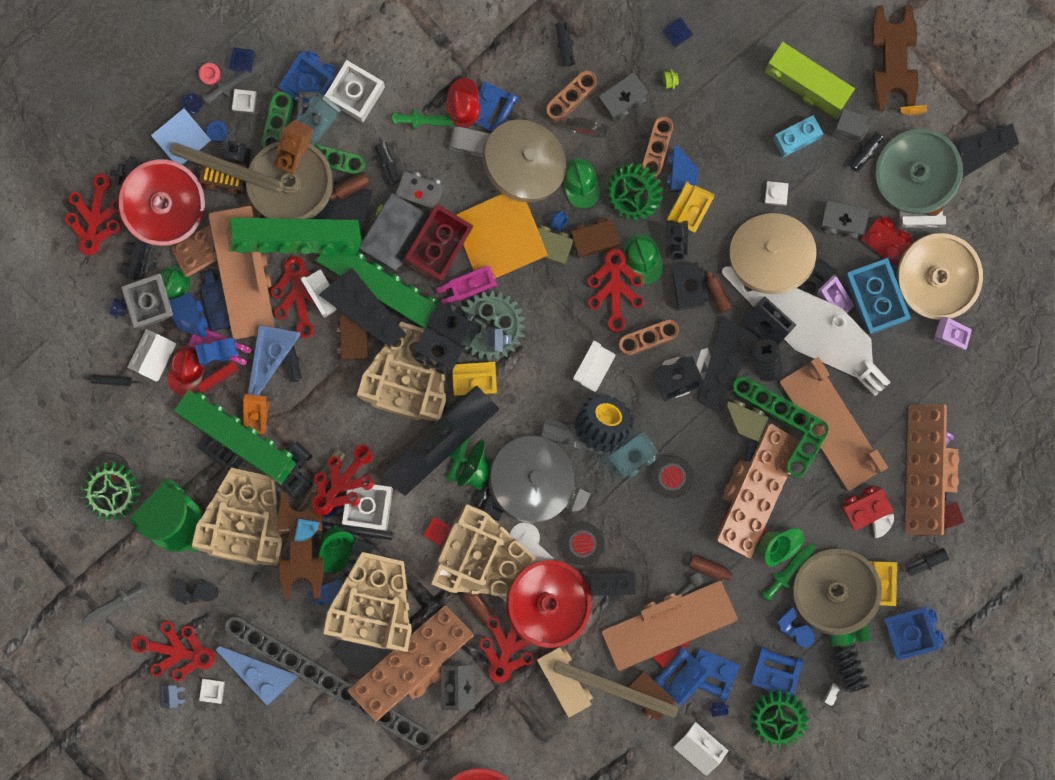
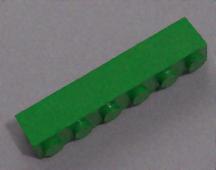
(293, 235)
(386, 288)
(235, 437)

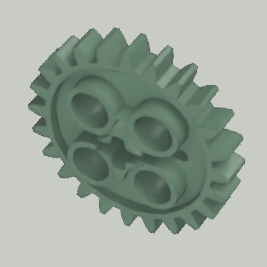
(501, 309)

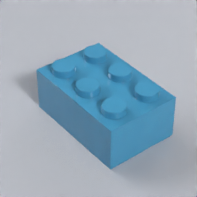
(877, 297)

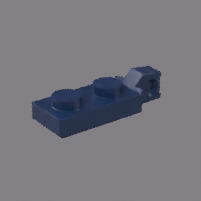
(215, 302)

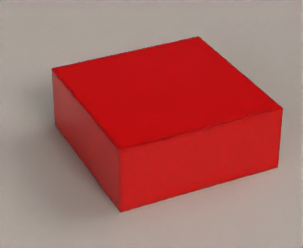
(437, 531)

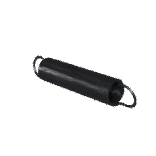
(111, 380)

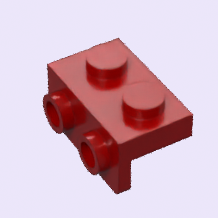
(887, 239)
(866, 507)

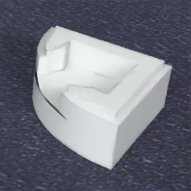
(882, 525)
(830, 696)

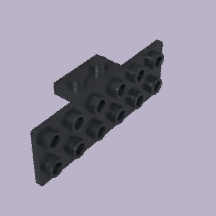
(440, 440)

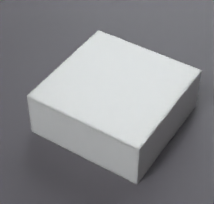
(244, 101)
(212, 691)

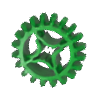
(638, 207)
(112, 501)
(788, 718)

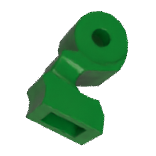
(860, 635)

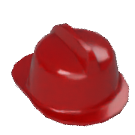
(463, 103)
(185, 371)

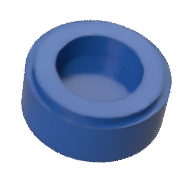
(217, 131)

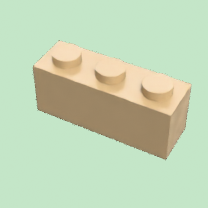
(569, 691)

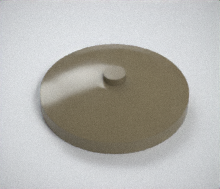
(524, 160)
(303, 192)
(837, 591)

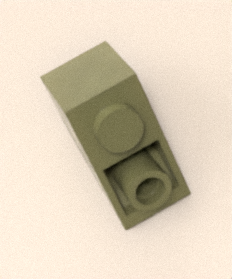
(556, 245)
(746, 422)

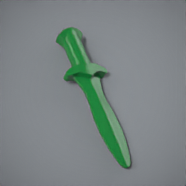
(418, 119)
(458, 457)
(783, 578)

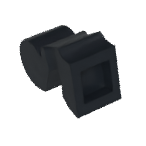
(237, 153)
(358, 547)
(204, 590)

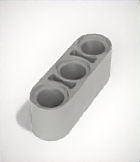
(468, 141)

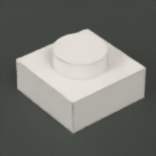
(776, 193)

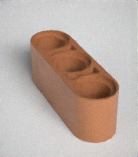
(575, 87)
(658, 138)
(656, 330)

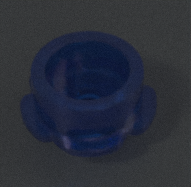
(187, 99)
(118, 308)
(719, 709)

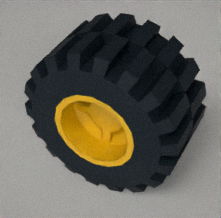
(603, 423)

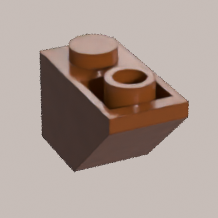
(292, 146)

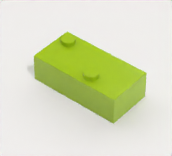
(809, 80)

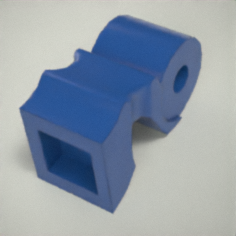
(217, 350)
(802, 634)

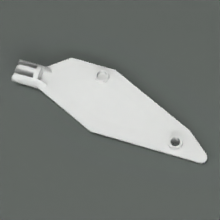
(822, 332)

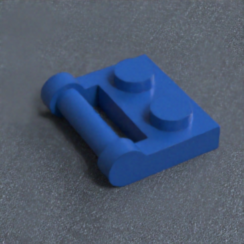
(488, 99)
(719, 669)
(687, 679)
(775, 679)

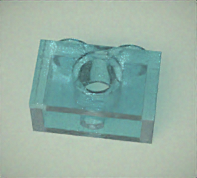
(328, 113)
(641, 444)

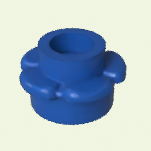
(558, 220)

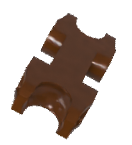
(894, 43)
(300, 564)

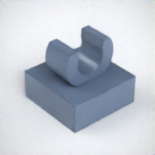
(496, 339)
(169, 696)

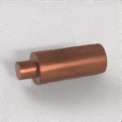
(350, 186)
(718, 293)
(709, 568)
(478, 606)

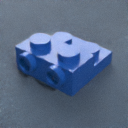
(308, 75)
(914, 632)

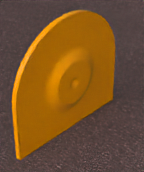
(914, 110)

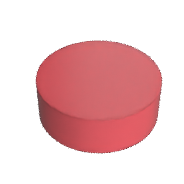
(209, 74)

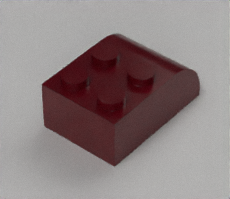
(437, 243)

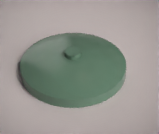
(919, 171)

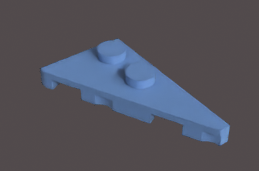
(270, 351)
(261, 677)

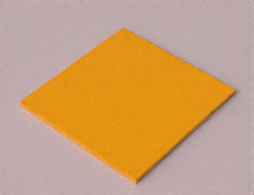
(502, 235)

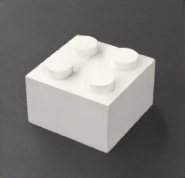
(355, 91)
(372, 510)

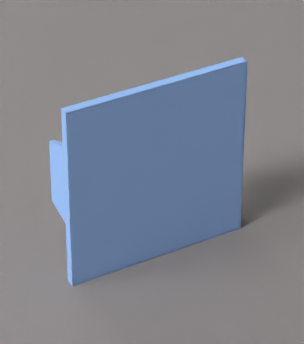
(181, 130)

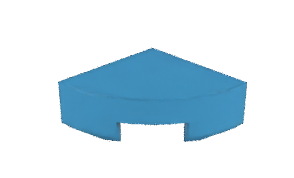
(305, 529)

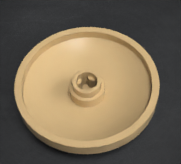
(773, 253)
(939, 276)

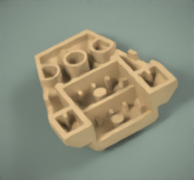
(402, 384)
(241, 521)
(479, 556)
(372, 605)

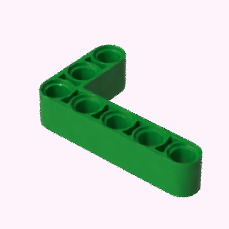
(285, 113)
(787, 419)

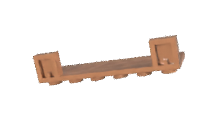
(845, 444)

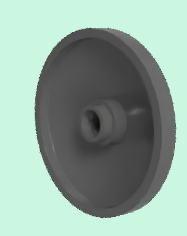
(531, 479)

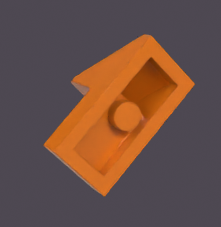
(255, 412)

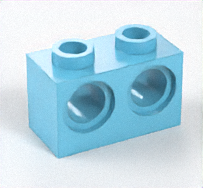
(798, 136)

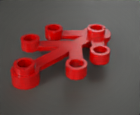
(94, 217)
(615, 286)
(298, 293)
(342, 482)
(508, 647)
(177, 652)

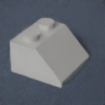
(147, 301)

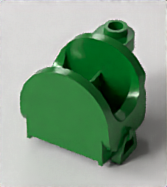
(168, 518)

